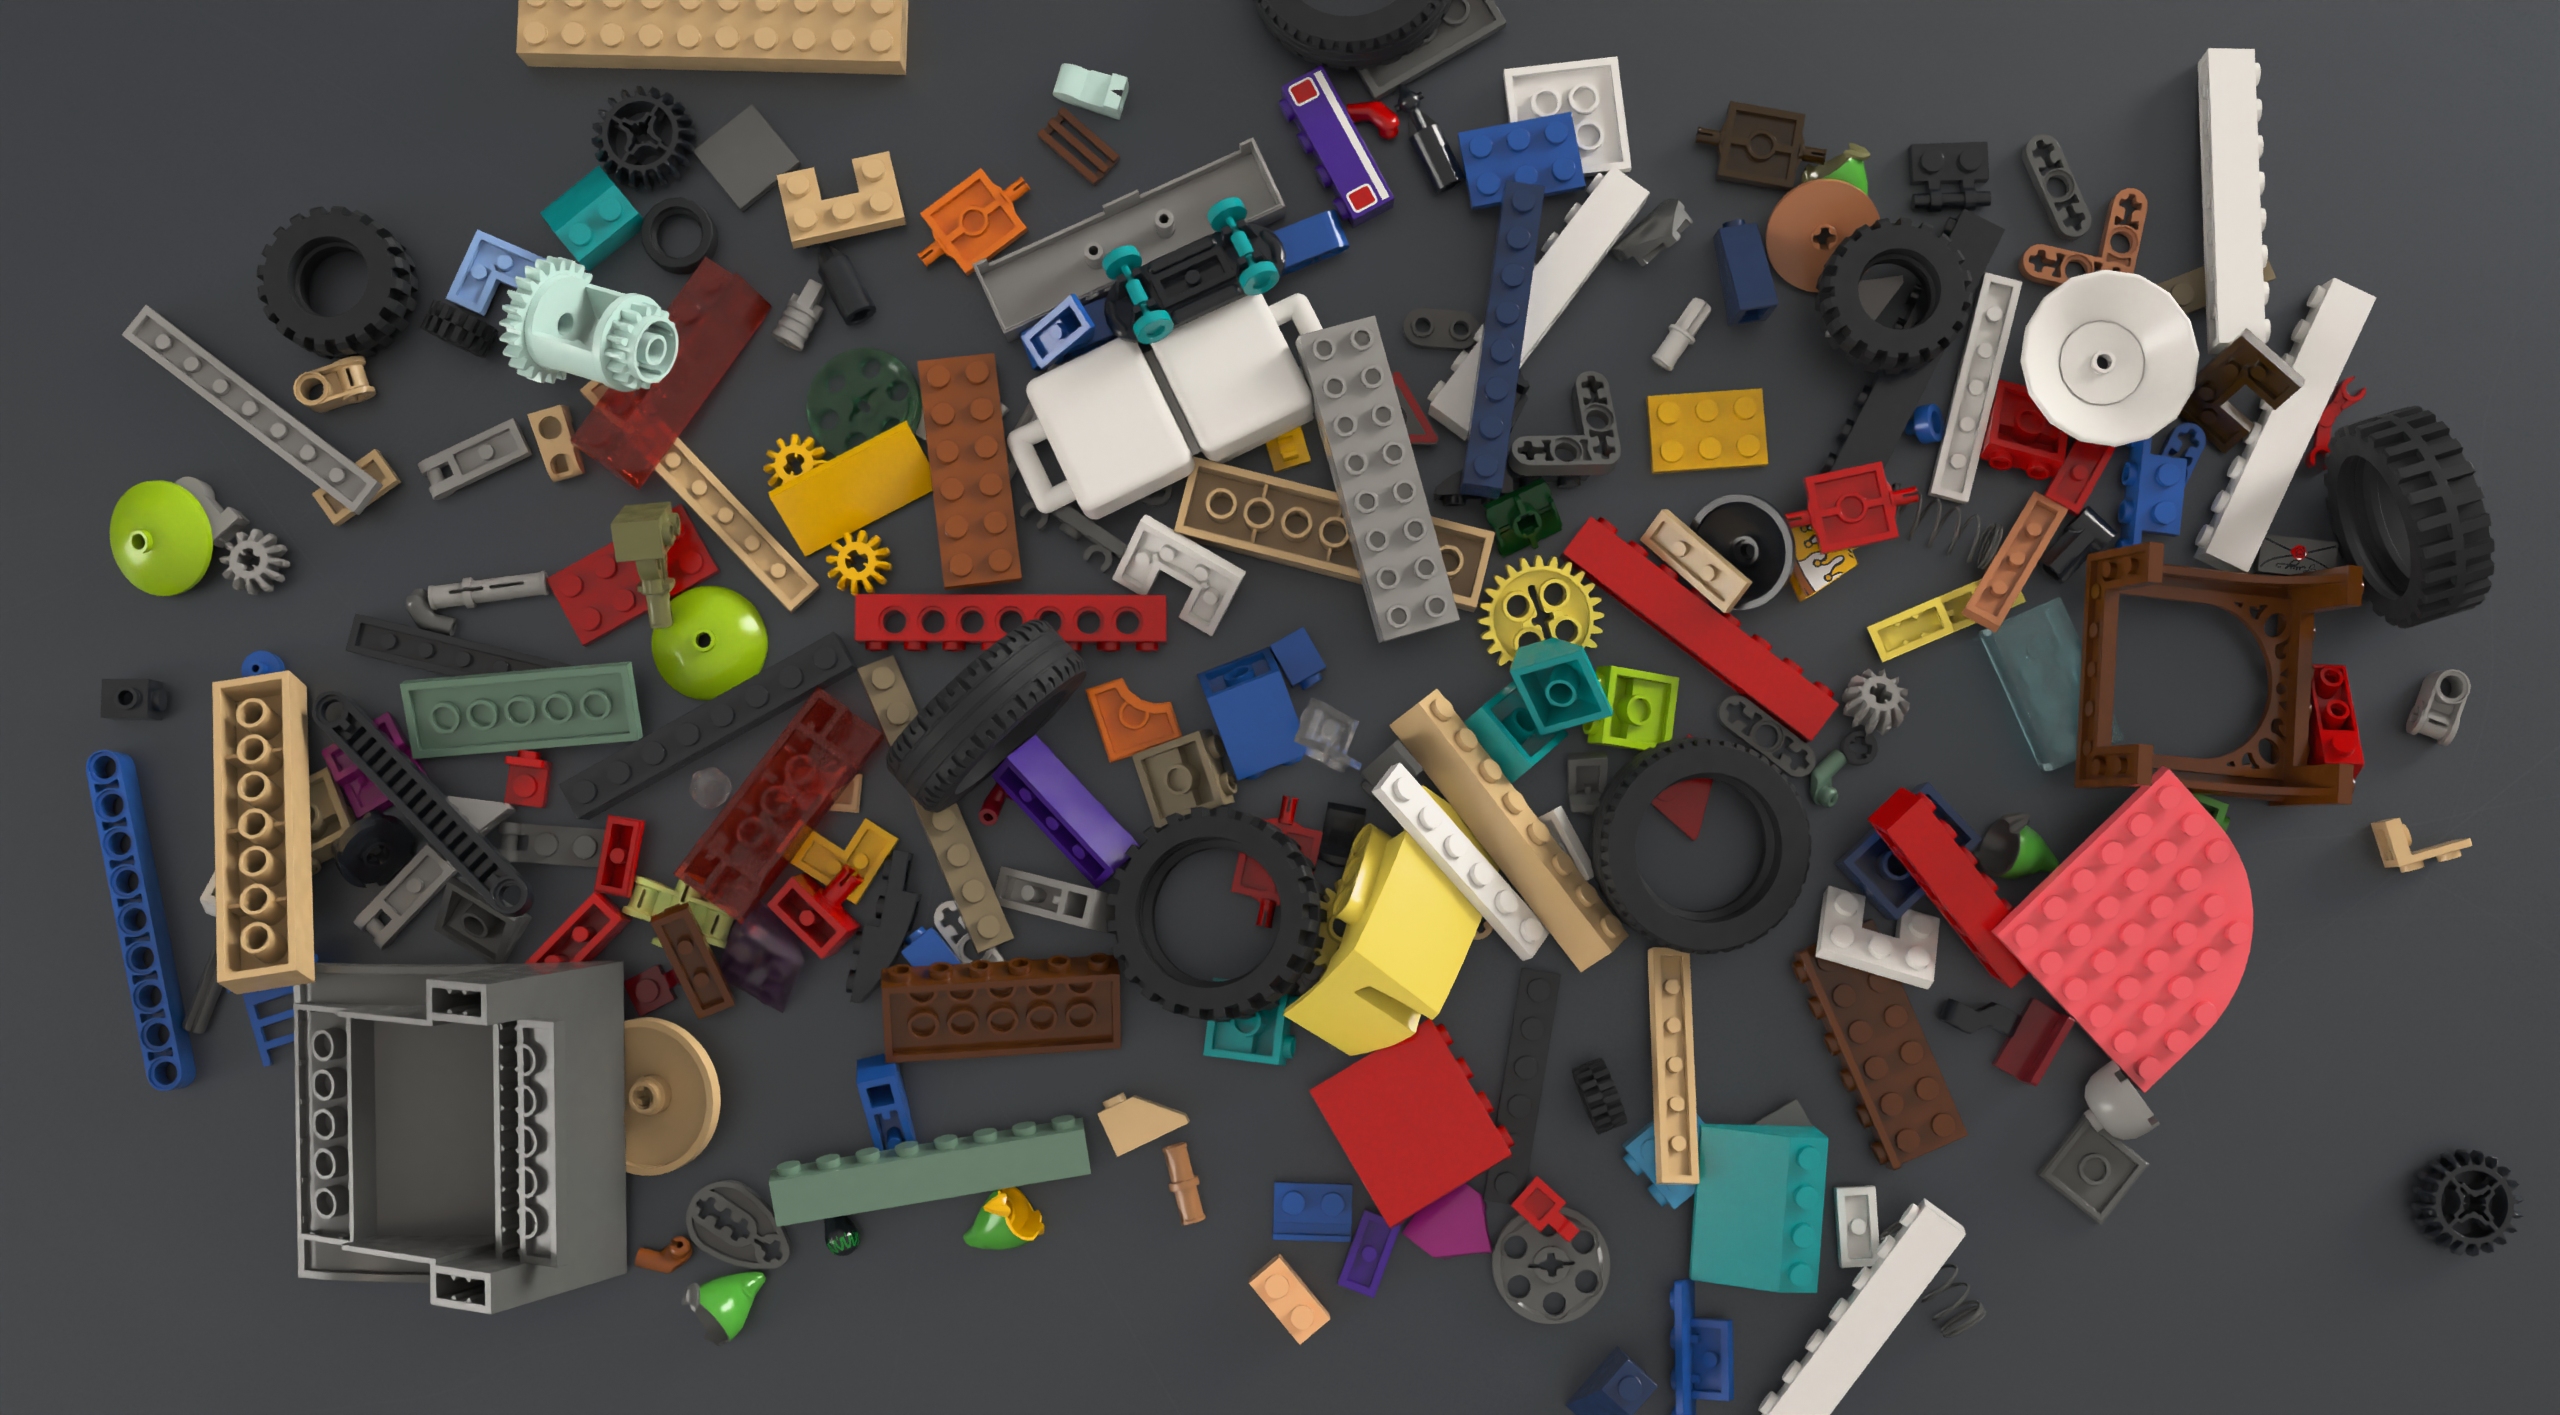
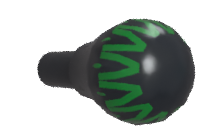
(841, 1235)

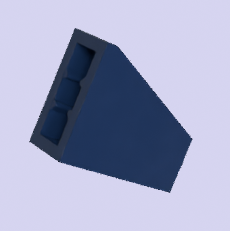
(1744, 273)
(1613, 1388)

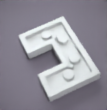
(1160, 548)
(1904, 958)

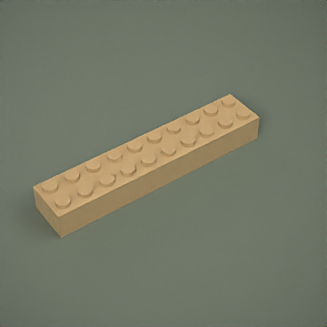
(716, 35)

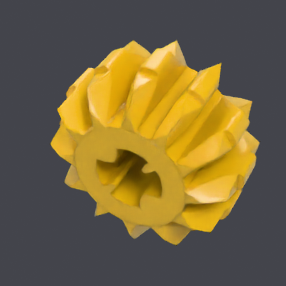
(788, 454)
(849, 574)

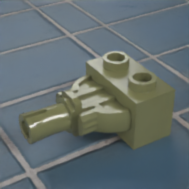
(645, 536)

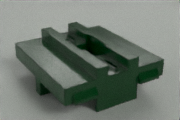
(1516, 533)

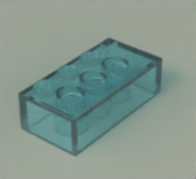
(2041, 673)

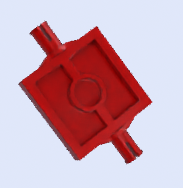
(1851, 508)
(1255, 881)

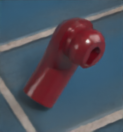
(993, 805)

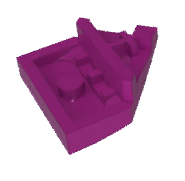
(1452, 1225)

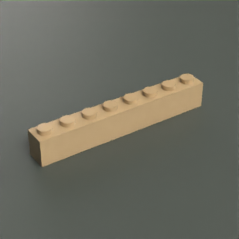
(1509, 830)

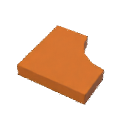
(1128, 722)

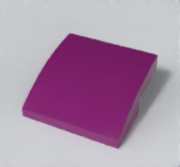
(360, 790)

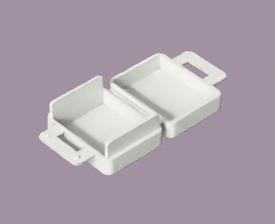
(1136, 419)

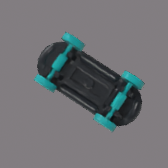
(1192, 279)

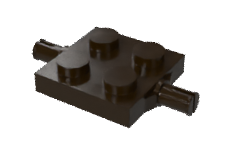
(1760, 146)

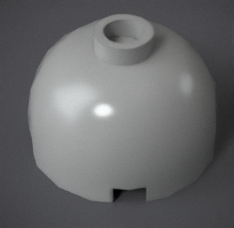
(2117, 1105)

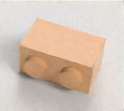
(1289, 1298)

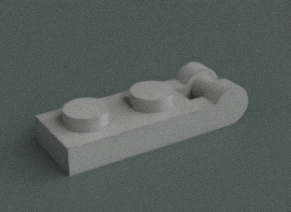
(475, 458)
(406, 895)

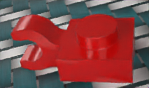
(1541, 1207)

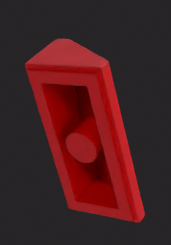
(619, 856)

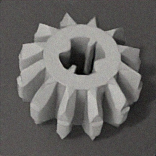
(240, 558)
(1875, 702)

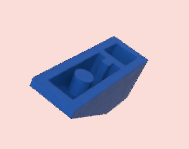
(884, 1102)

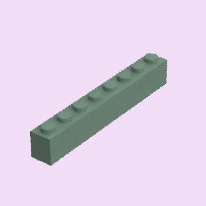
(929, 1170)

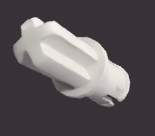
(1682, 333)

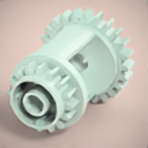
(557, 321)

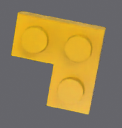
(864, 853)

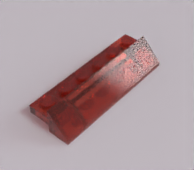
(713, 323)
(779, 805)

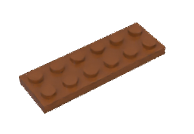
(969, 471)

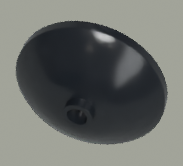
(1746, 519)

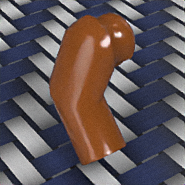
(668, 1258)

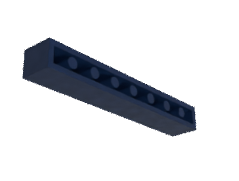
(1502, 340)

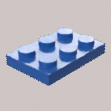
(1524, 151)

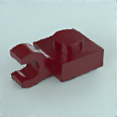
(652, 989)

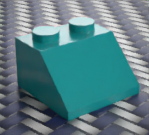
(593, 218)
(1558, 685)
(1510, 733)

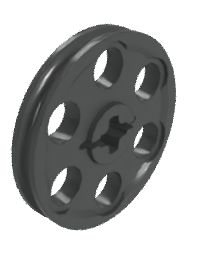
(1541, 1283)

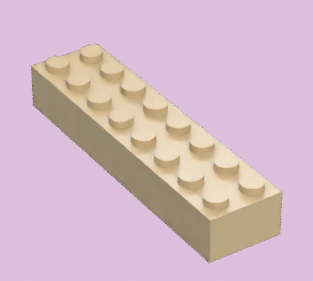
(1306, 527)
(262, 833)

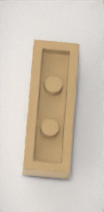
(1696, 561)

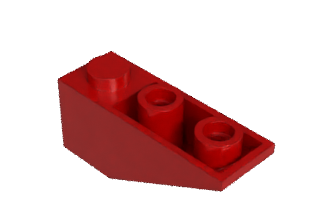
(2333, 722)

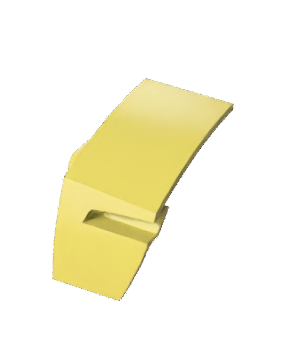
(1398, 945)

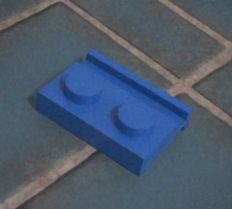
(1312, 1211)

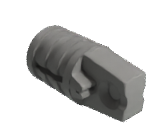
(800, 316)

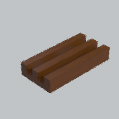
(1055, 125)

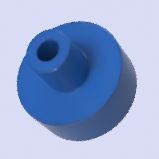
(1926, 424)
(261, 663)

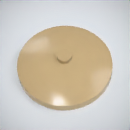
(668, 1096)

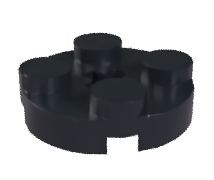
(365, 834)

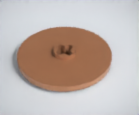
(1801, 215)

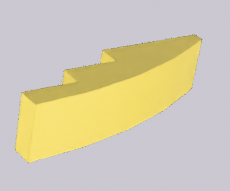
(1924, 623)

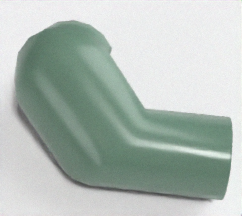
(1821, 779)

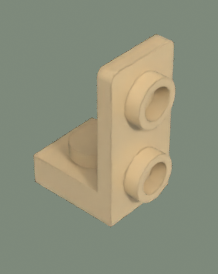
(2394, 842)

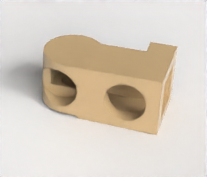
(553, 435)

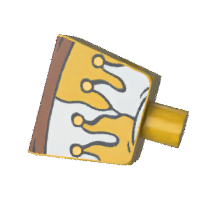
(1815, 570)

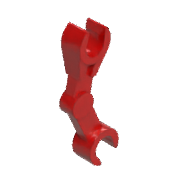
(2339, 402)

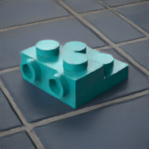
(1255, 1039)

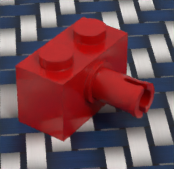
(818, 912)

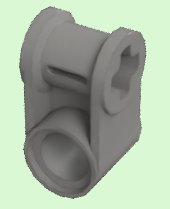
(2435, 713)

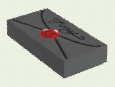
(2294, 555)

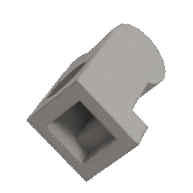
(223, 522)

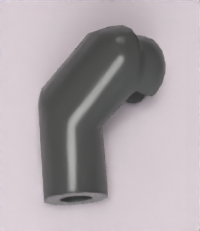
(425, 618)

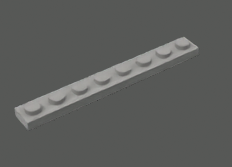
(252, 410)

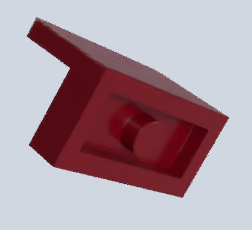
(2034, 1043)

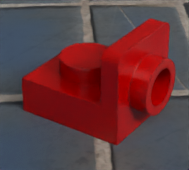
(528, 779)

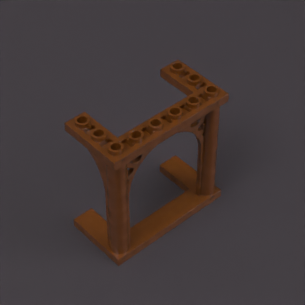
(2295, 598)

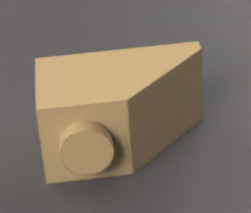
(1137, 1121)

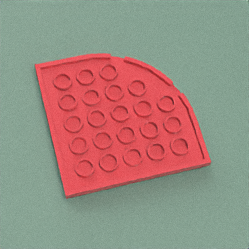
(2141, 929)

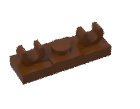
(692, 960)

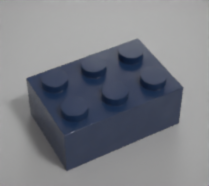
(1882, 875)

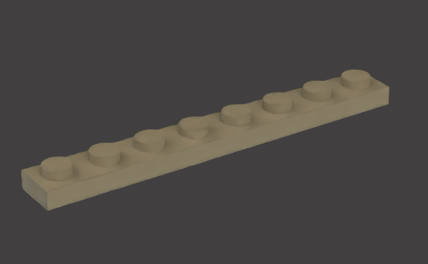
(944, 829)

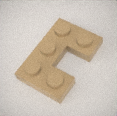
(869, 210)

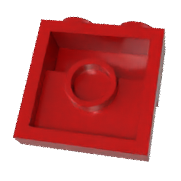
(2022, 435)

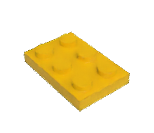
(1706, 431)

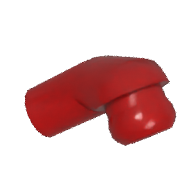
(1378, 115)

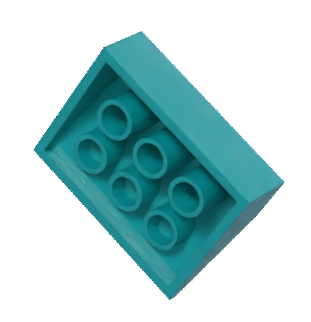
(1759, 1207)

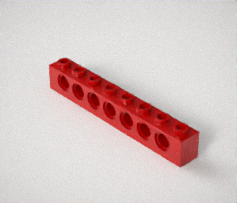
(875, 609)

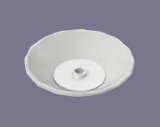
(2140, 336)

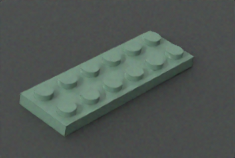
(521, 710)

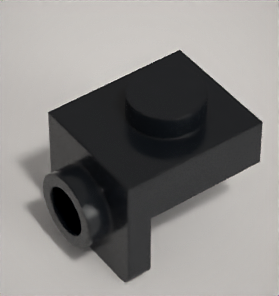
(1339, 831)

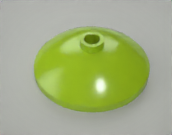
(174, 533)
(735, 649)

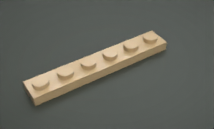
(1673, 1067)

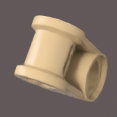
(342, 383)

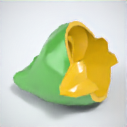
(1005, 1222)

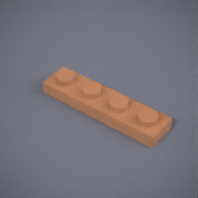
(2014, 561)

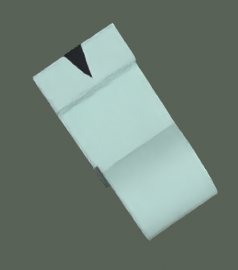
(1092, 90)

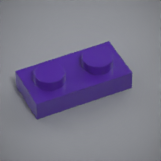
(1368, 1254)

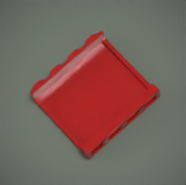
(1412, 1122)

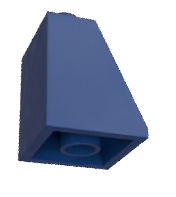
(1253, 714)

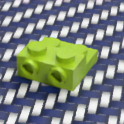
(1641, 709)

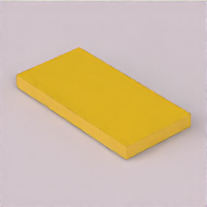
(854, 488)

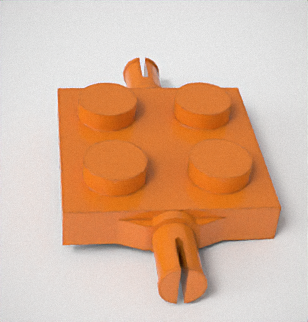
(974, 221)

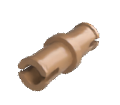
(1183, 1183)

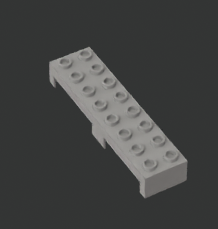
(1069, 262)
(1376, 479)

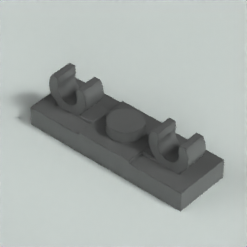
(1077, 525)

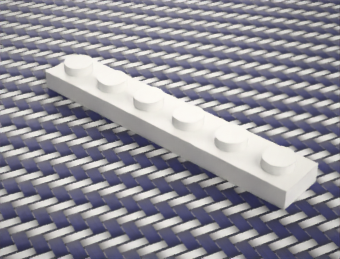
(1975, 388)
(1461, 861)

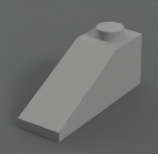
(1053, 899)

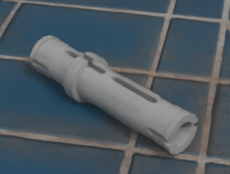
(487, 590)

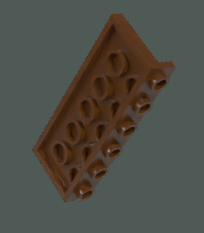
(1001, 1008)
(1881, 1057)

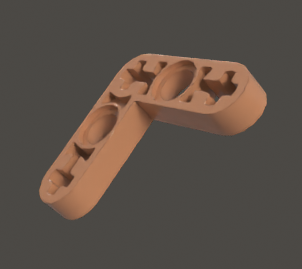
(2107, 257)

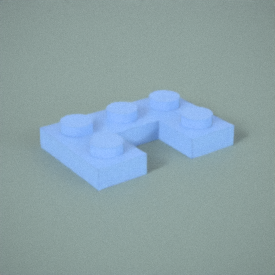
(484, 267)

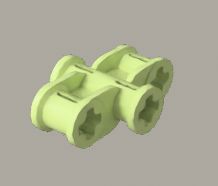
(653, 897)

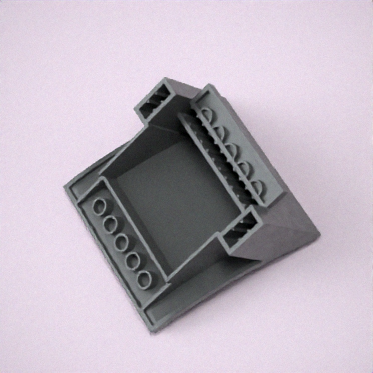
(462, 1128)

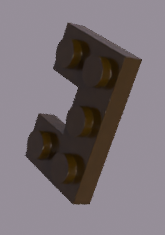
(2239, 363)

